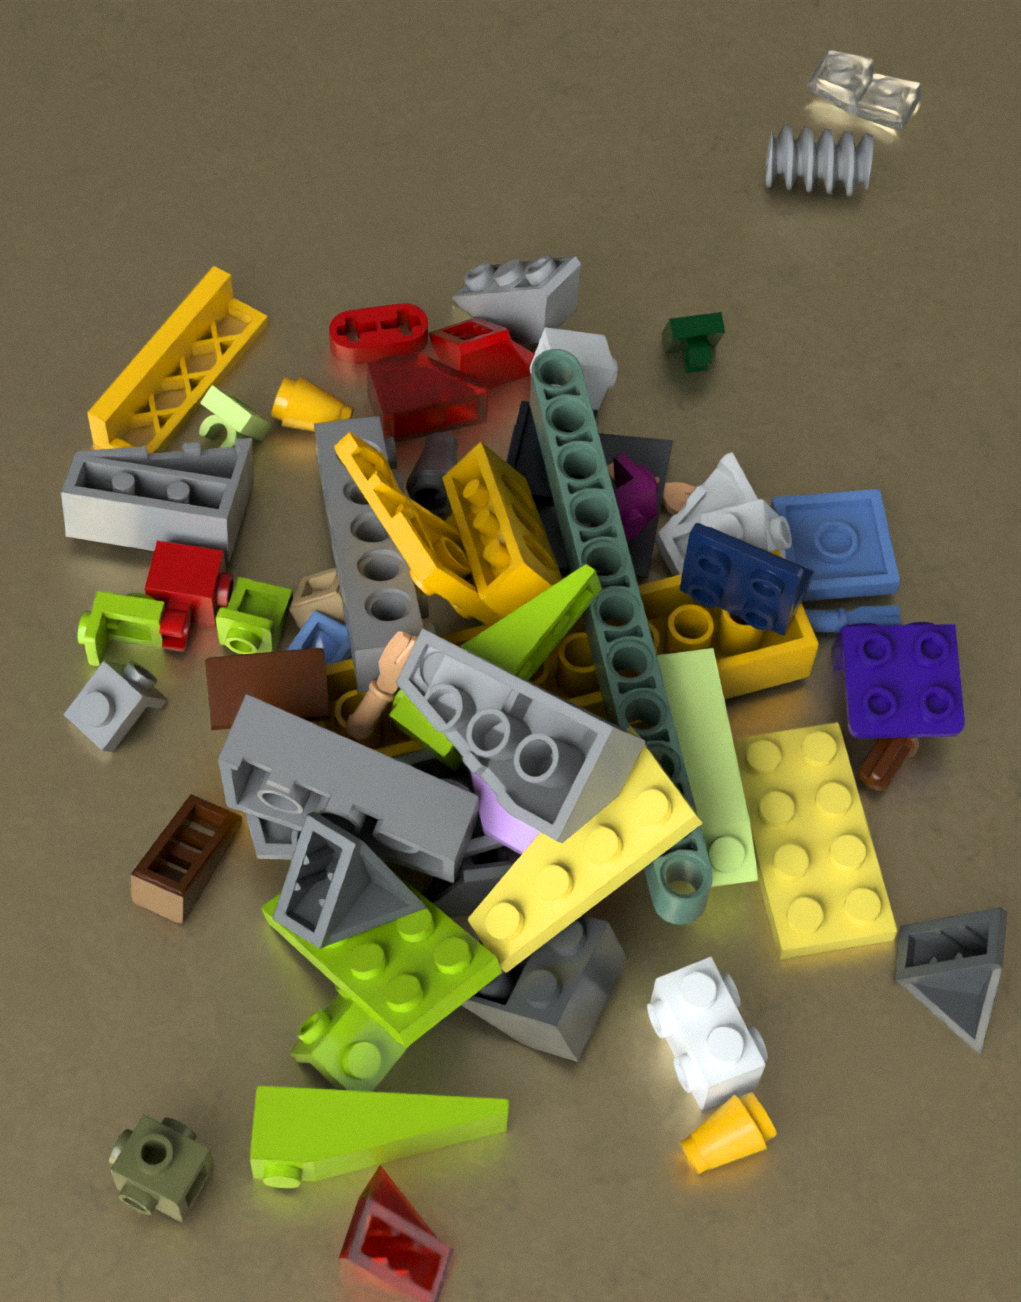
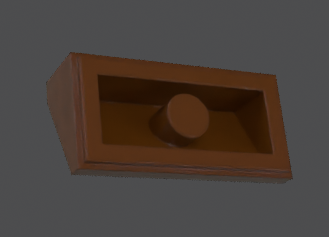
(281, 678)

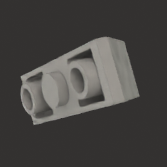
(522, 294)

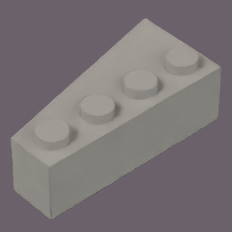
(290, 767)

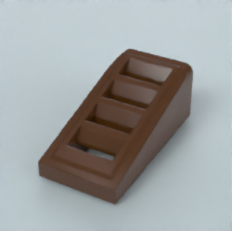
(168, 889)

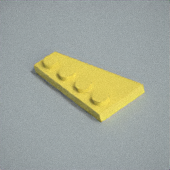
(562, 881)

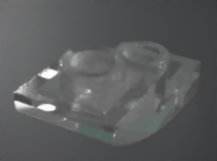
(853, 86)

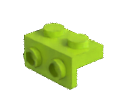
(346, 1045)

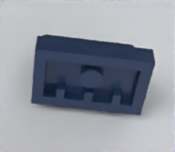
(743, 579)

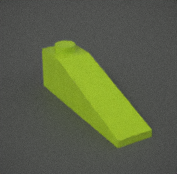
(514, 643)
(337, 1132)

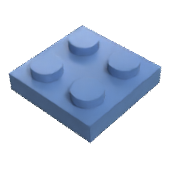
(842, 541)

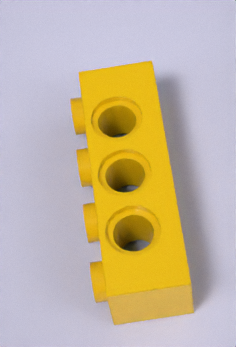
(500, 531)

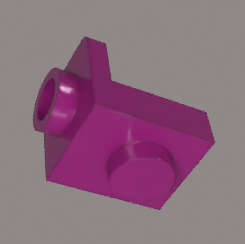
(634, 495)

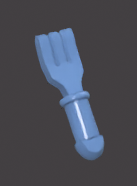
(834, 619)

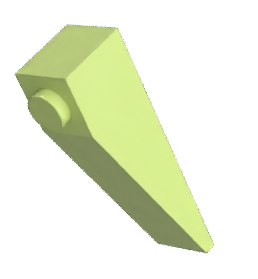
(710, 762)

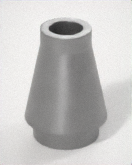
(425, 481)

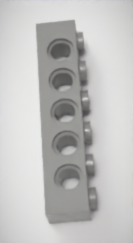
(370, 569)

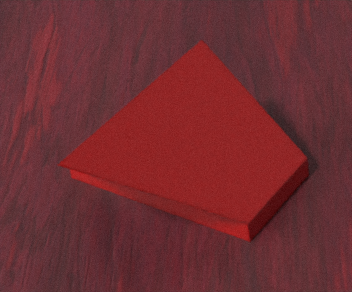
(482, 352)

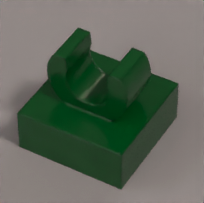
(694, 338)

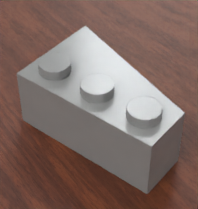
(162, 496)

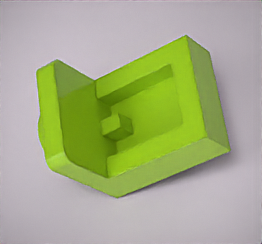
(254, 617)
(120, 618)

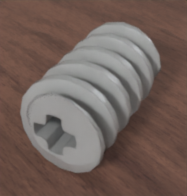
(819, 159)

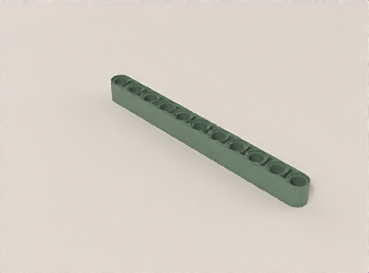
(620, 599)

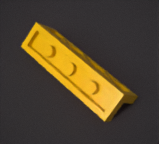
(163, 357)

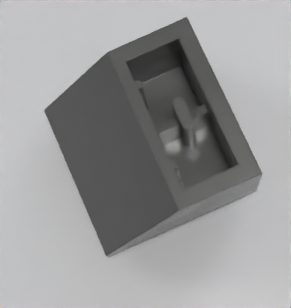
(557, 990)

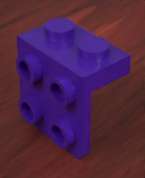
(900, 680)

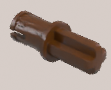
(885, 761)

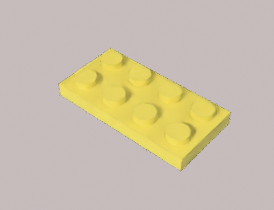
(812, 842)

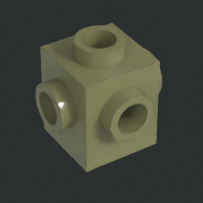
(160, 1167)

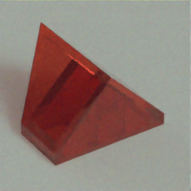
(392, 1247)

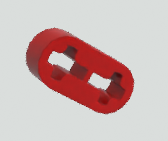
(378, 333)

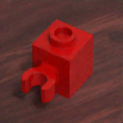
(191, 585)

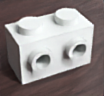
(707, 1034)

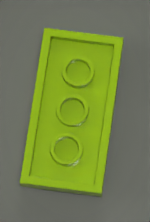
(404, 970)

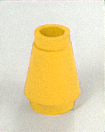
(303, 404)
(729, 1134)

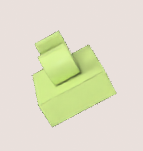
(234, 415)

